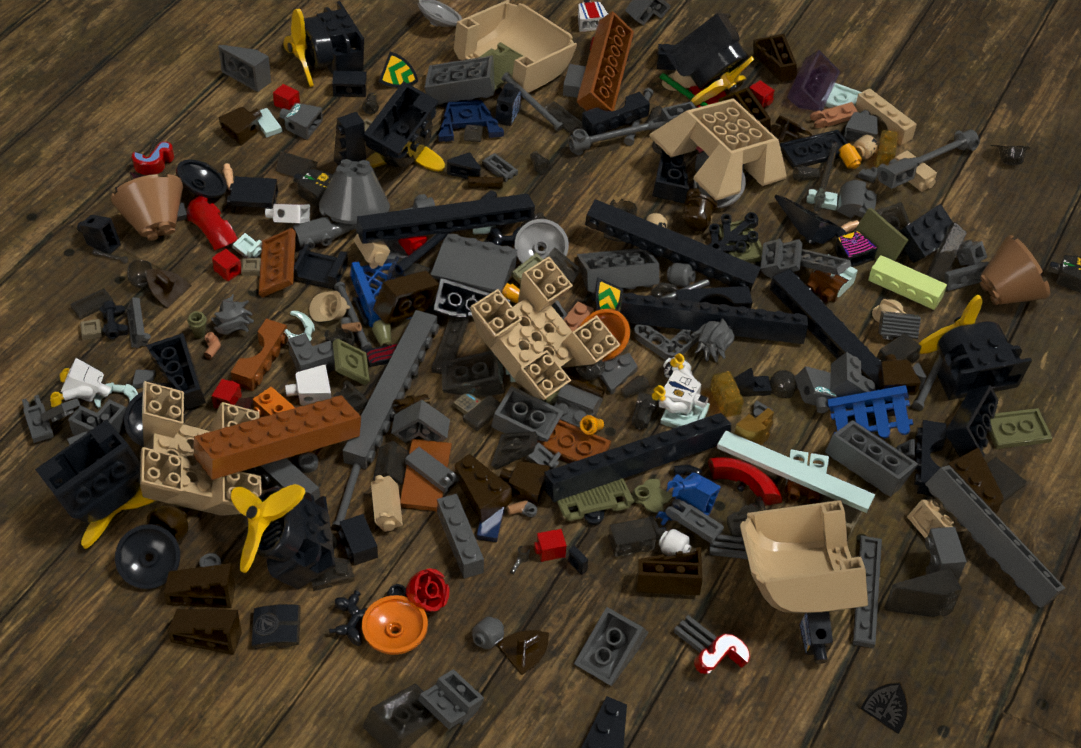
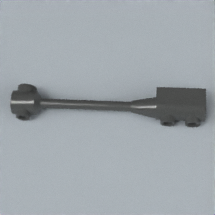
(581, 140)
(904, 169)
(324, 232)

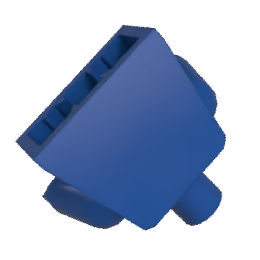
(694, 491)

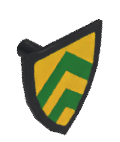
(396, 71)
(606, 295)

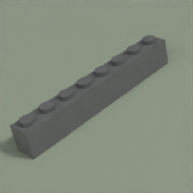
(994, 536)

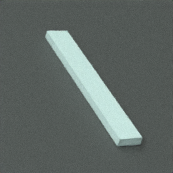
(796, 471)

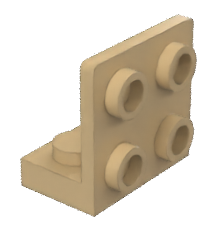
(932, 514)

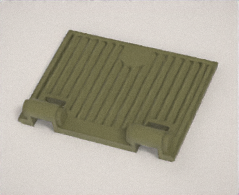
(503, 62)
(596, 500)

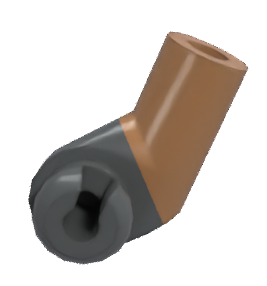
(346, 324)
(523, 507)

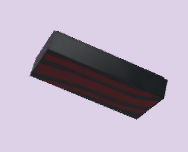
(380, 355)

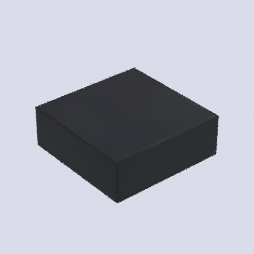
(578, 560)

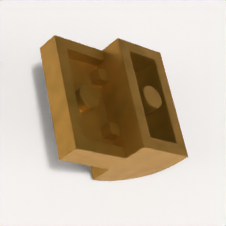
(756, 428)

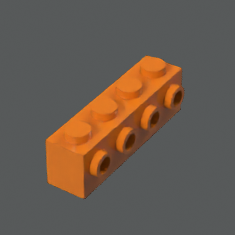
(270, 403)

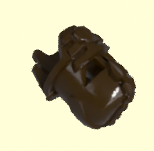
(698, 217)

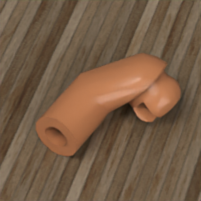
(213, 345)

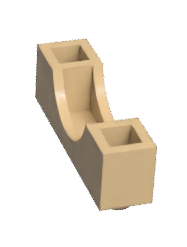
(894, 119)

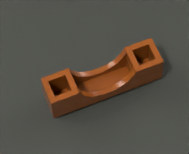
(250, 371)

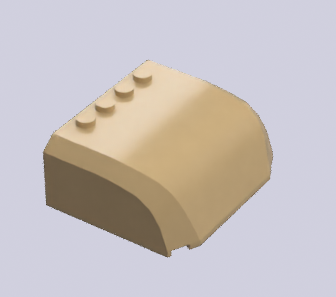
(541, 42)
(804, 558)

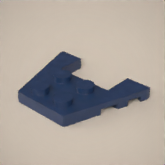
(468, 113)

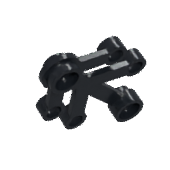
(750, 221)

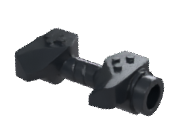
(112, 329)

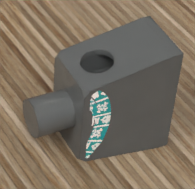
(302, 119)
(815, 387)

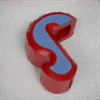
(155, 162)
(719, 647)

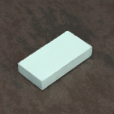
(268, 123)

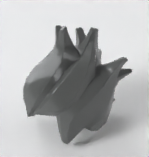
(232, 316)
(714, 339)

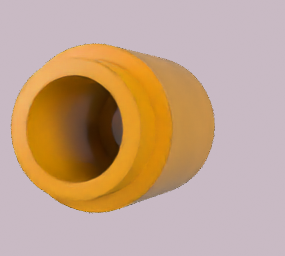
(850, 156)

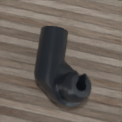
(686, 470)

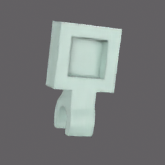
(830, 200)

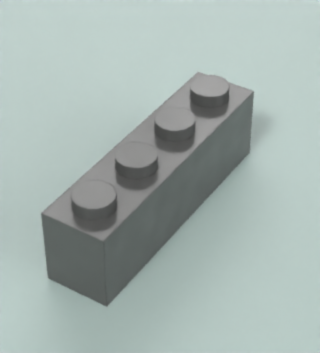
(283, 474)
(460, 536)

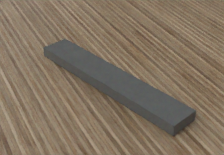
(866, 617)

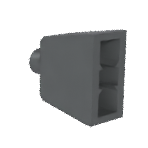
(860, 125)

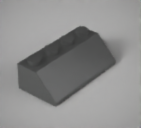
(870, 458)

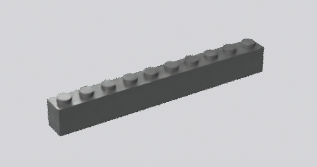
(391, 386)

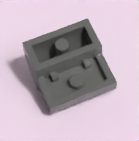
(855, 199)
(780, 257)
(576, 404)
(452, 700)

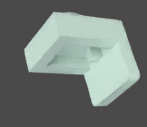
(247, 246)

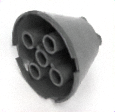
(353, 193)

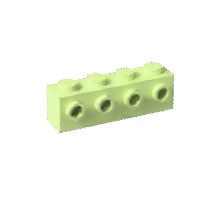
(907, 282)

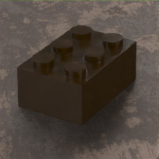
(405, 295)

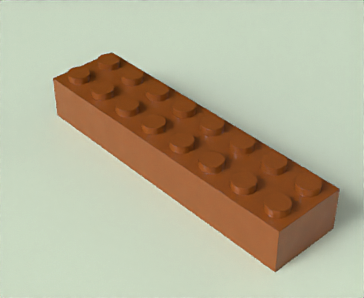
(605, 64)
(276, 437)

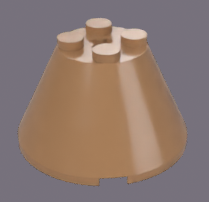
(150, 204)
(1013, 275)

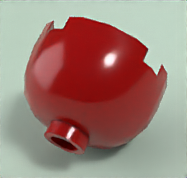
(428, 590)

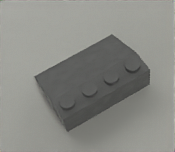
(461, 80)
(474, 263)
(620, 267)

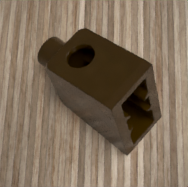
(240, 124)
(898, 373)
(526, 481)

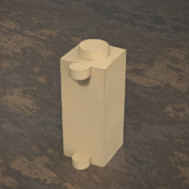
(924, 175)
(374, 253)
(386, 503)

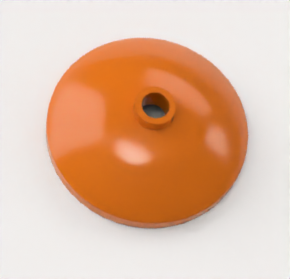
(616, 324)
(391, 615)

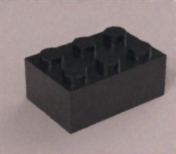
(926, 233)

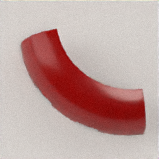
(208, 219)
(740, 470)

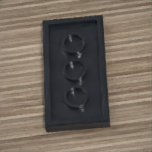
(812, 149)

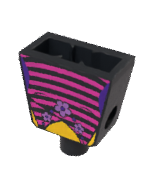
(854, 247)

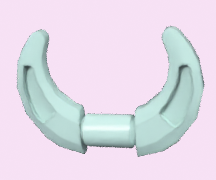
(308, 324)
(128, 390)

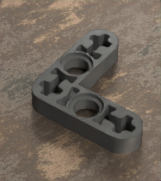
(666, 344)

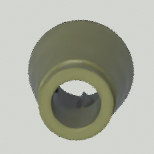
(197, 323)
(382, 332)

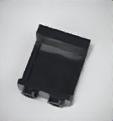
(252, 192)
(319, 268)

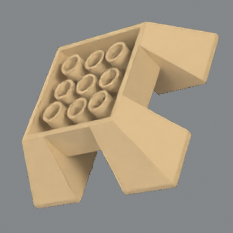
(730, 140)
(534, 338)
(168, 460)

